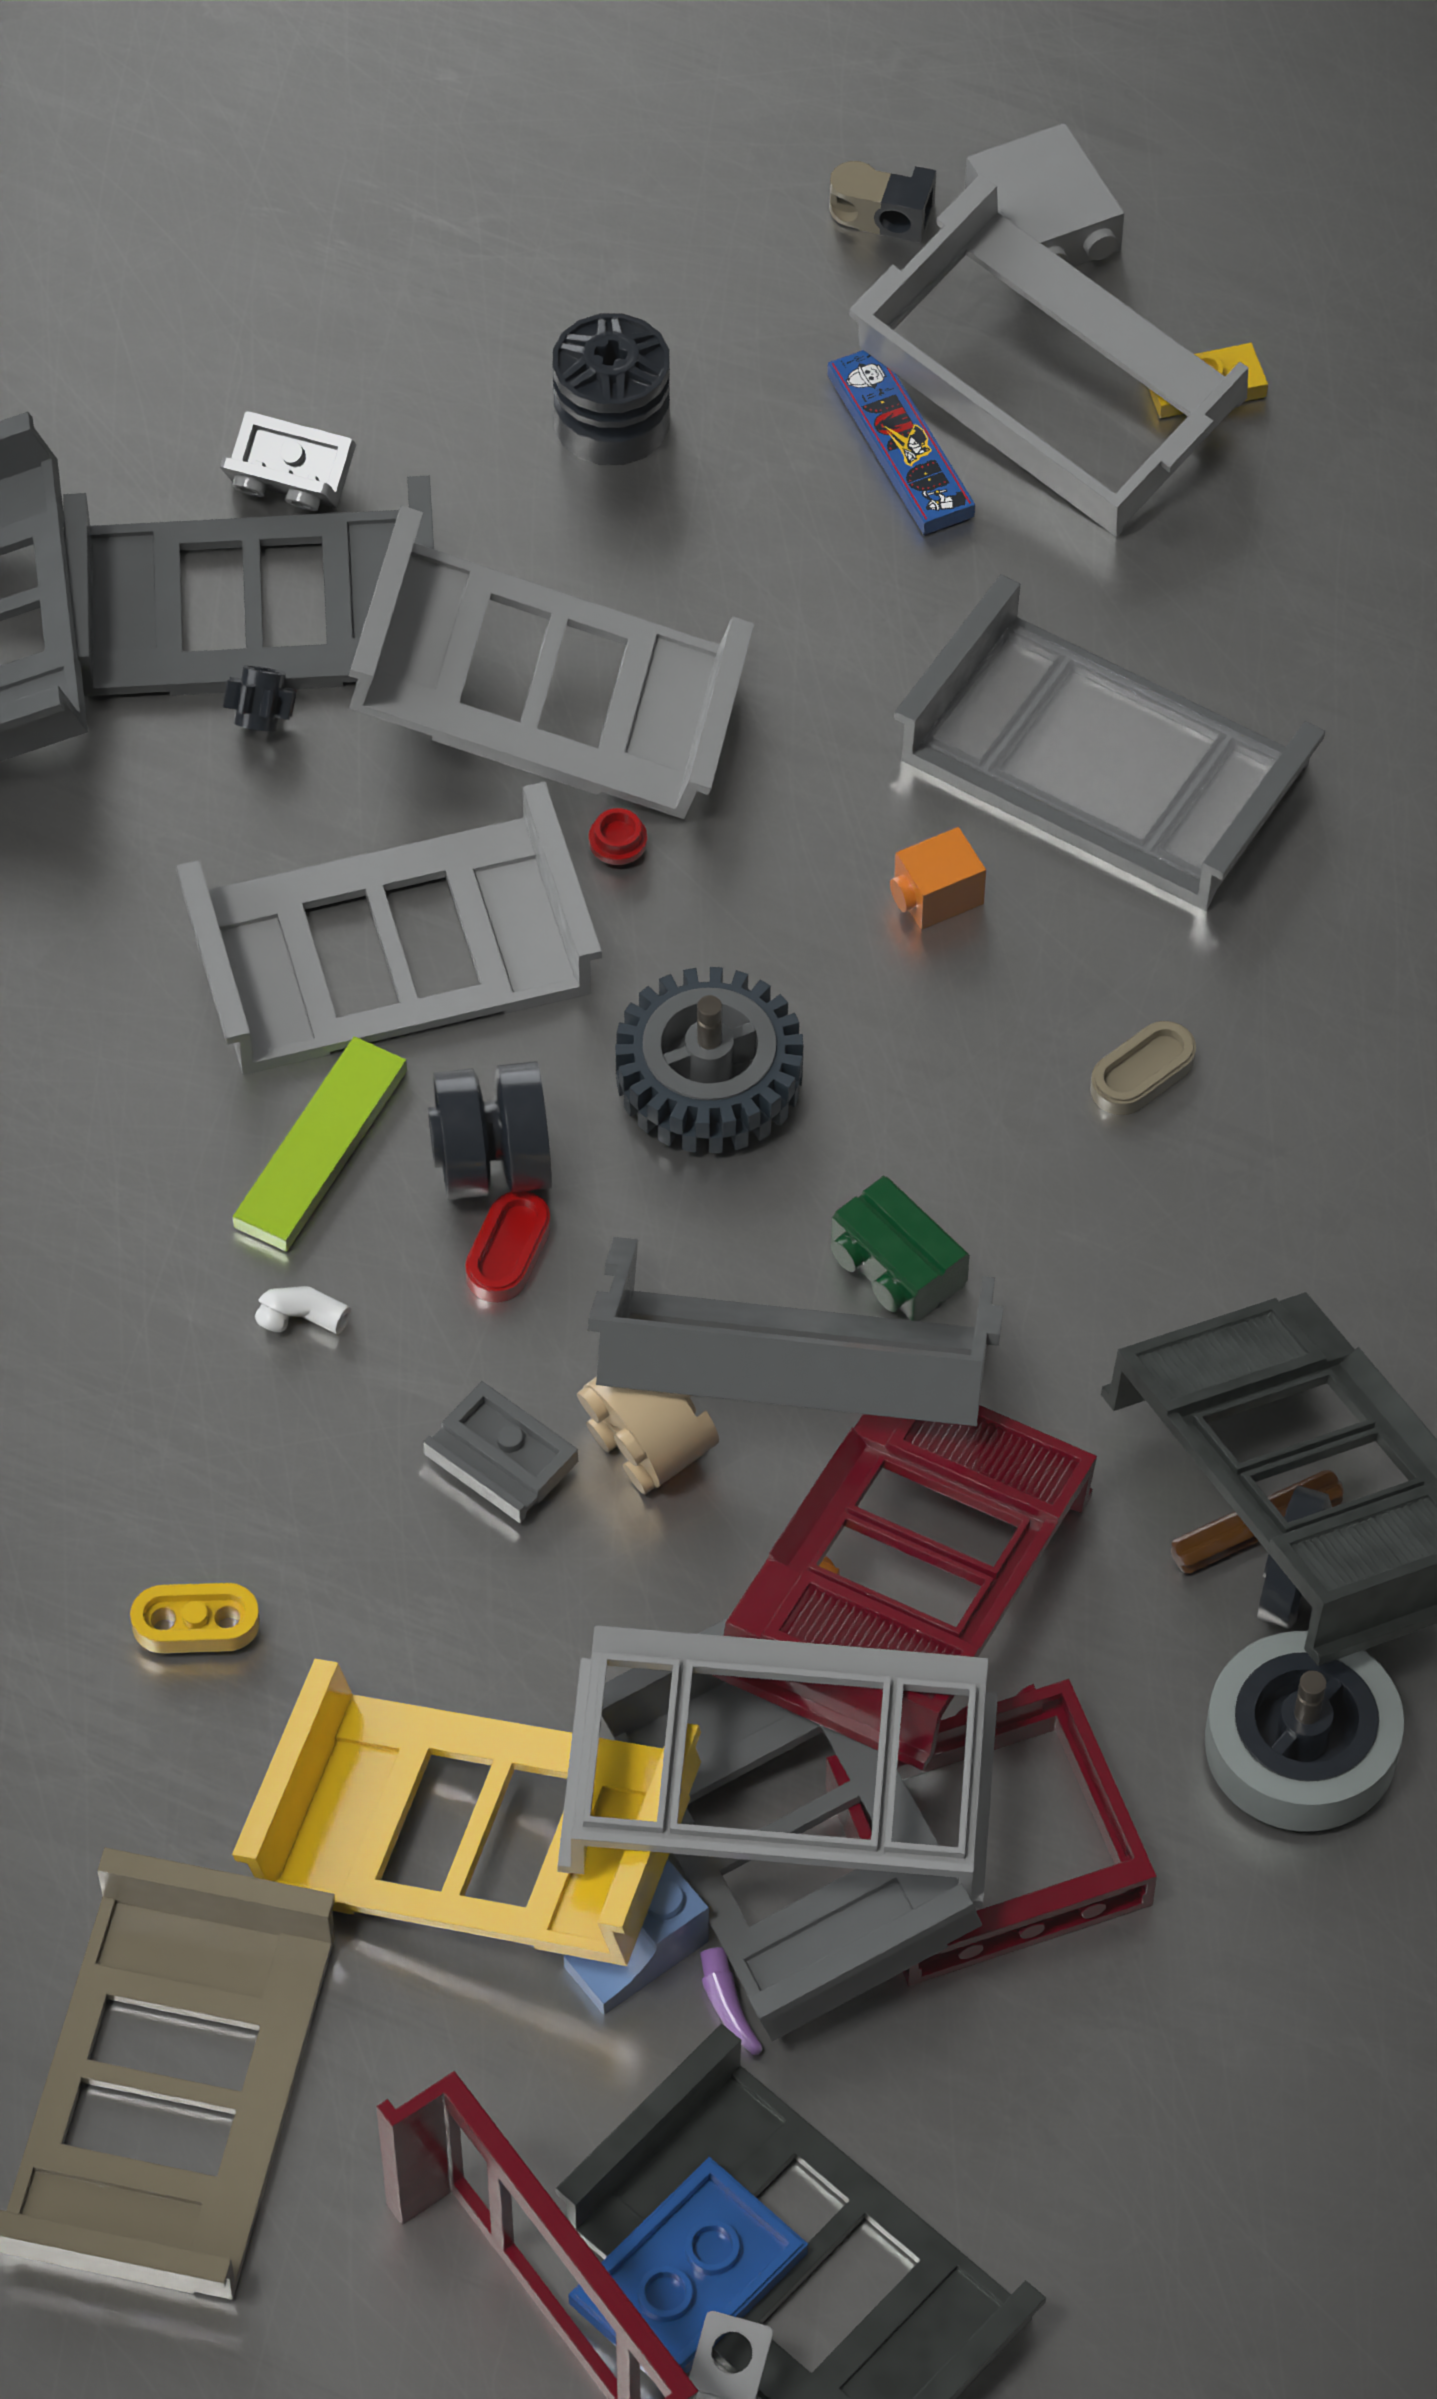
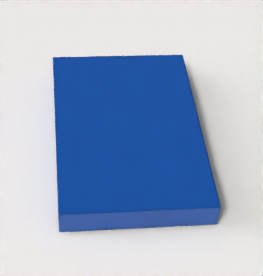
(697, 2255)

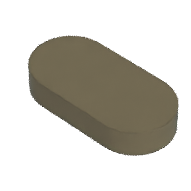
(1143, 1068)

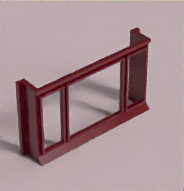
(426, 2164)

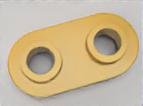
(196, 1613)

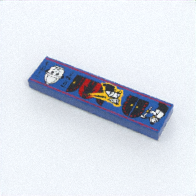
(901, 442)

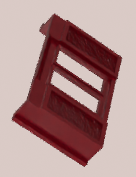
(988, 1466)

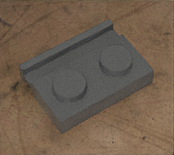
(501, 1451)

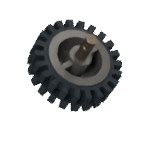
(709, 1059)

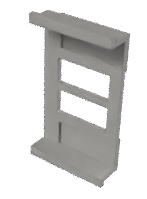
(663, 711)
(512, 899)

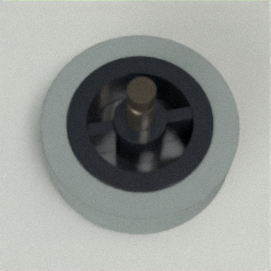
(1303, 1738)

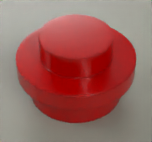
(617, 836)

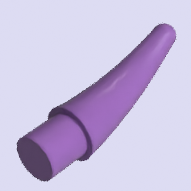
(723, 1996)

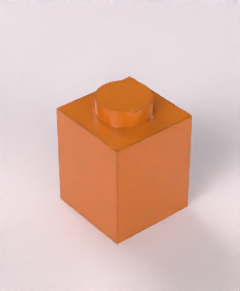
(938, 878)

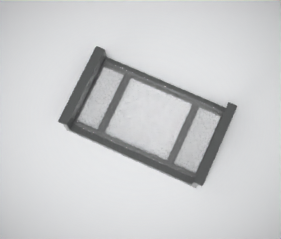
(1095, 751)

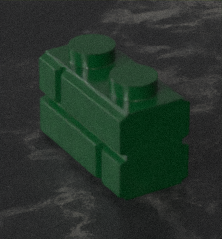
(898, 1250)

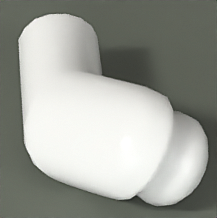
(301, 1302)

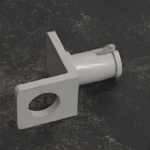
(721, 2385)

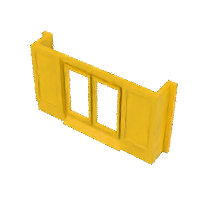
(349, 1781)

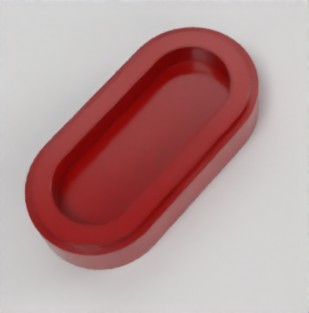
(507, 1246)

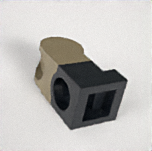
(882, 200)

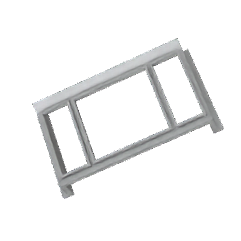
(786, 1661)

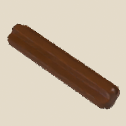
(1231, 1534)

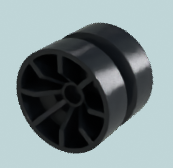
(474, 1132)

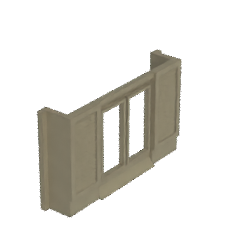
(197, 1949)

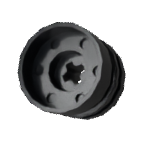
(611, 389)

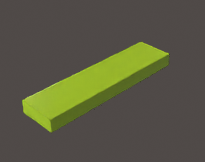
(319, 1143)

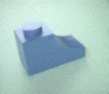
(671, 1932)

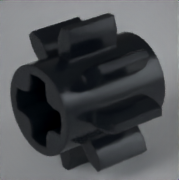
(259, 698)

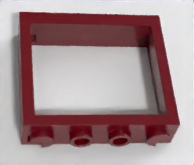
(1060, 1907)

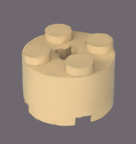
(650, 1429)

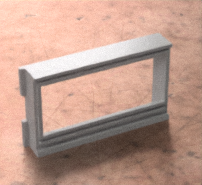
(978, 230)

